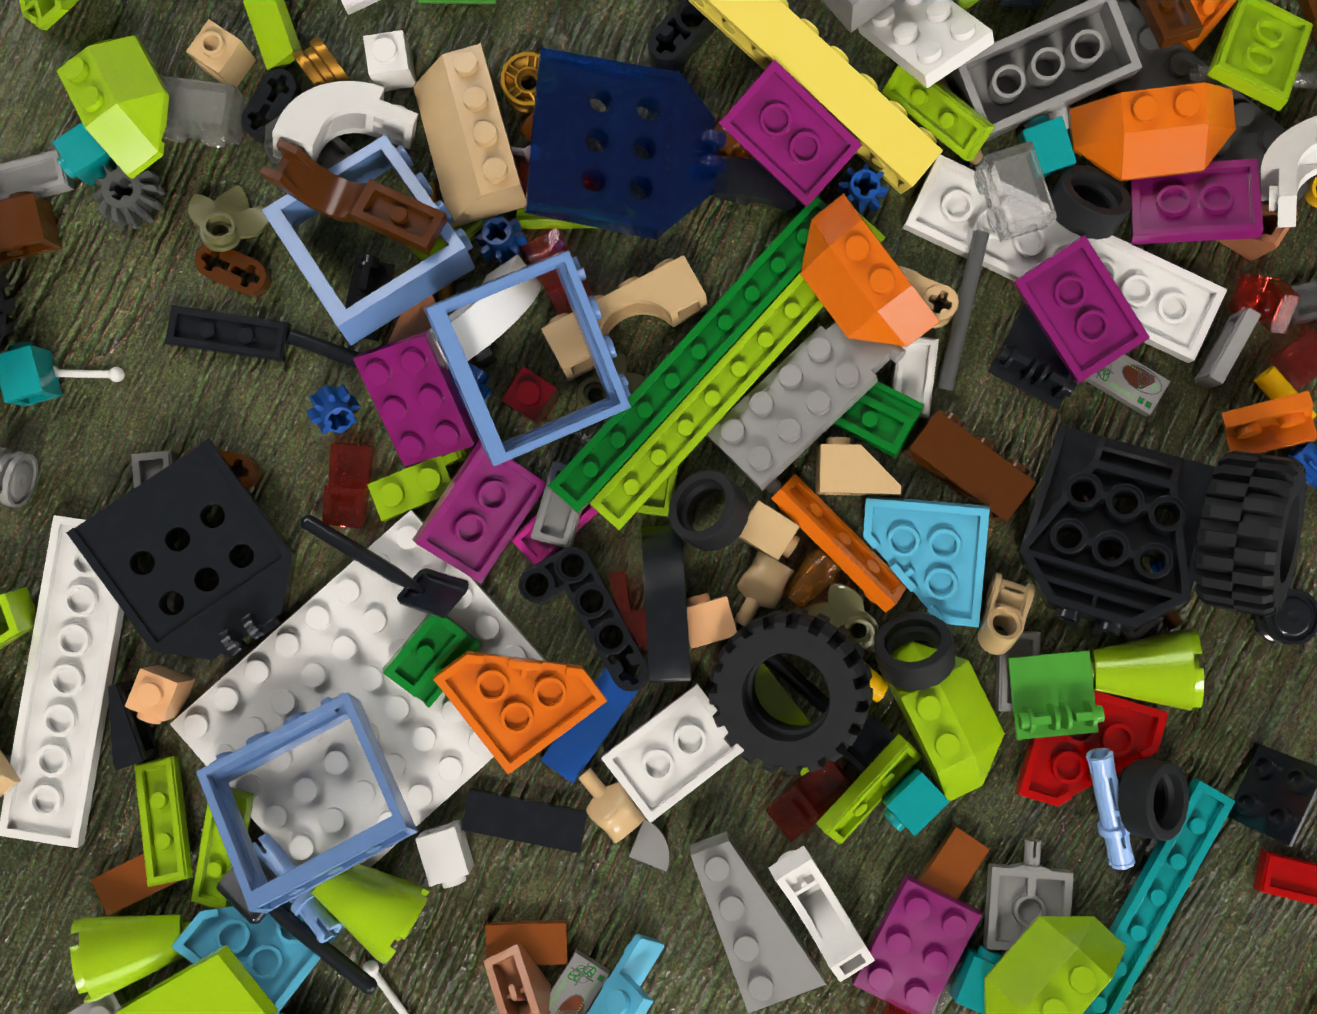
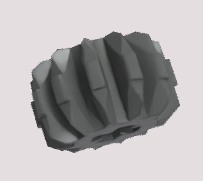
(124, 208)

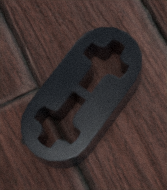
(266, 102)

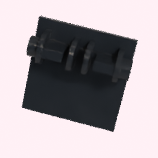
(1032, 363)
(1275, 795)

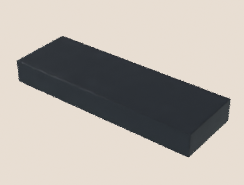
(228, 333)
(524, 820)

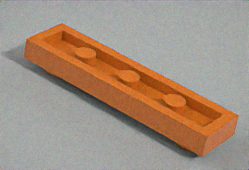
(840, 543)

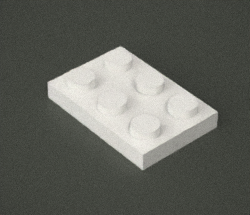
(927, 37)
(671, 753)

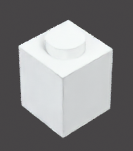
(390, 60)
(445, 854)

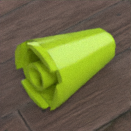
(1153, 669)
(373, 906)
(122, 950)

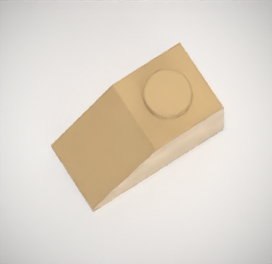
(851, 471)

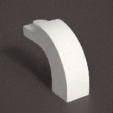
(339, 110)
(1287, 167)
(490, 317)
(821, 913)

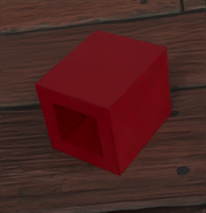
(531, 396)

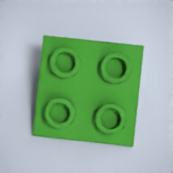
(1053, 695)

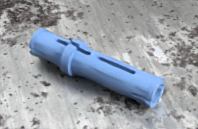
(1106, 794)
(304, 905)

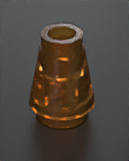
(812, 577)

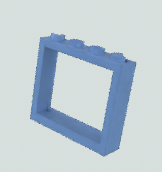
(402, 291)
(599, 347)
(264, 747)

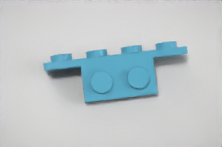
(622, 990)

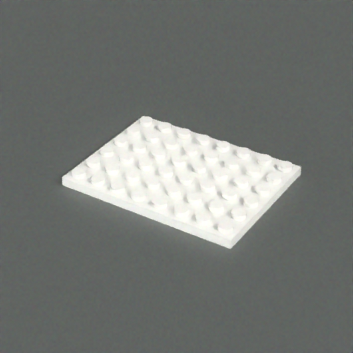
(339, 646)

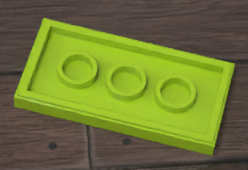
(206, 987)

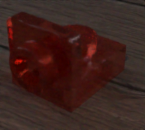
(1268, 297)
(1298, 359)

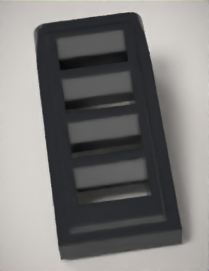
(130, 736)

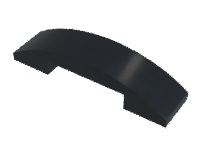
(665, 605)

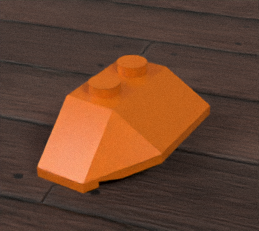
(1154, 130)
(861, 280)

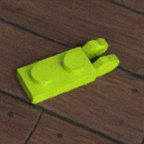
(414, 485)

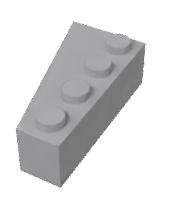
(756, 936)

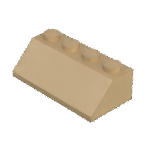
(468, 137)

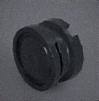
(1294, 623)

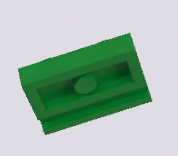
(881, 418)
(427, 652)

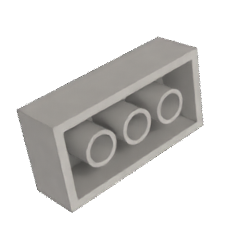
(1049, 65)

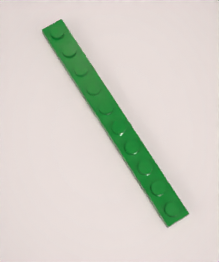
(686, 365)

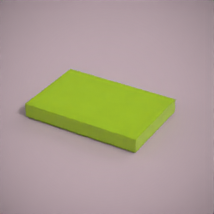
(1261, 51)

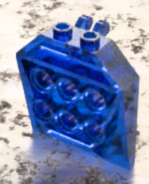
(677, 139)

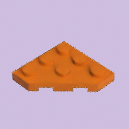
(518, 702)

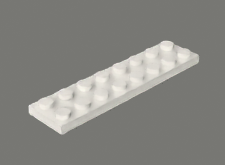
(1167, 299)
(63, 699)

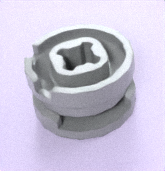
(17, 477)

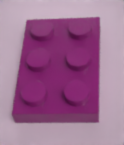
(789, 133)
(1198, 206)
(1080, 309)
(416, 398)
(479, 513)
(917, 946)

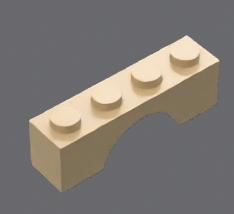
(666, 293)

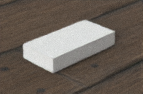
(916, 372)

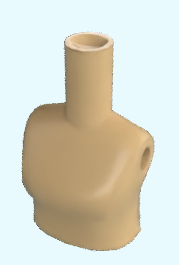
(761, 586)
(611, 807)

